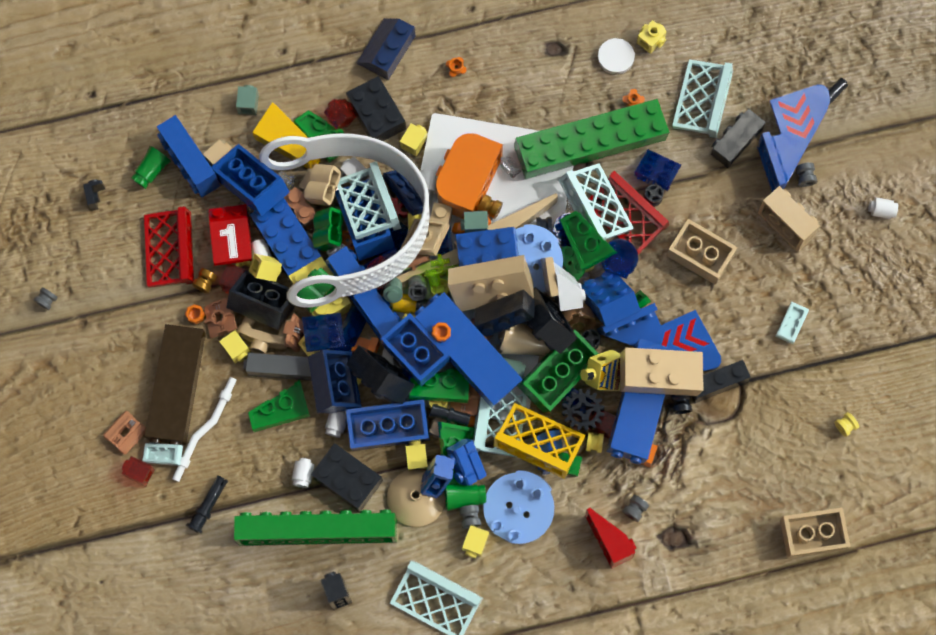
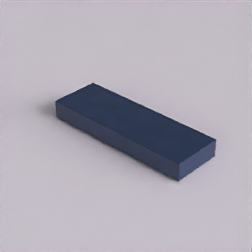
(404, 192)

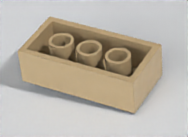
(489, 281)
(661, 371)

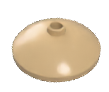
(409, 510)

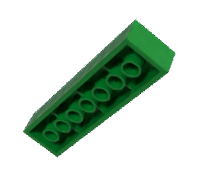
(591, 138)
(315, 528)

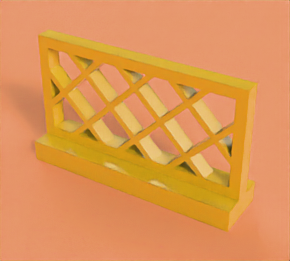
(537, 456)

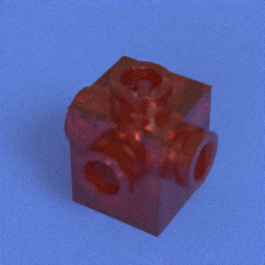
(340, 113)

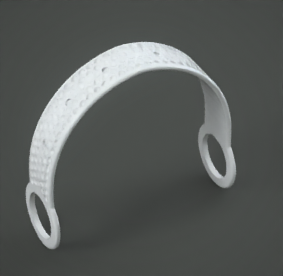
(369, 148)

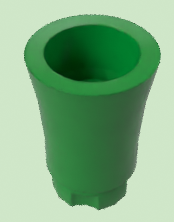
(150, 167)
(463, 495)

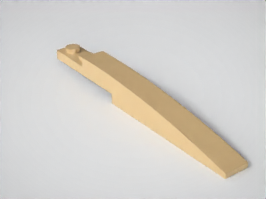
(516, 220)

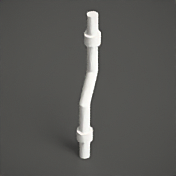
(224, 396)

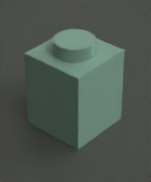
(247, 100)
(474, 221)

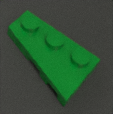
(313, 126)
(586, 241)
(443, 386)
(282, 409)
(451, 434)

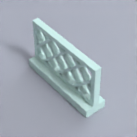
(719, 100)
(576, 195)
(383, 200)
(481, 423)
(443, 584)

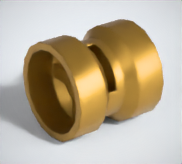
(491, 206)
(204, 281)

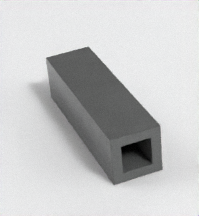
(277, 366)

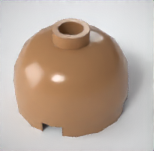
(581, 318)

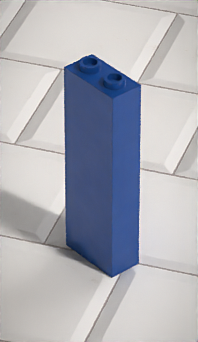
(470, 350)
(636, 420)

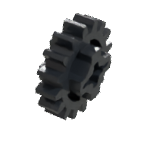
(575, 411)

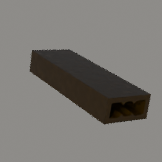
(175, 385)

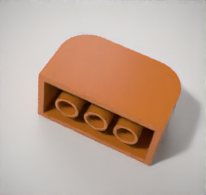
(467, 172)

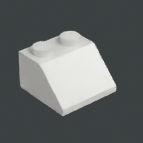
(570, 291)

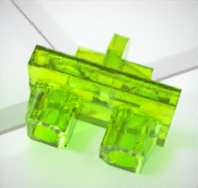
(433, 274)

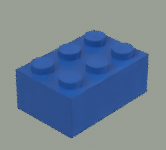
(486, 245)
(610, 298)
(415, 349)

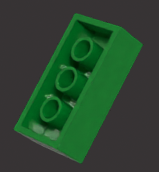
(557, 374)

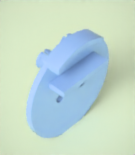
(538, 243)
(526, 493)

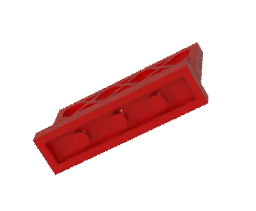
(640, 204)
(184, 250)

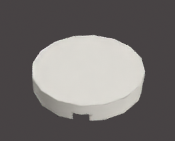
(616, 56)

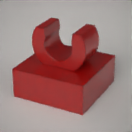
(398, 207)

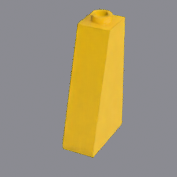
(277, 125)

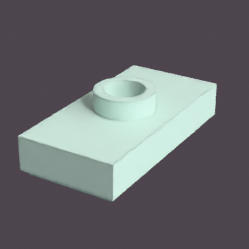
(792, 323)
(162, 454)

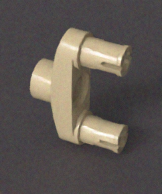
(261, 340)

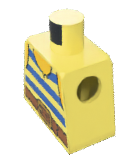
(603, 371)

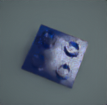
(657, 169)
(323, 332)

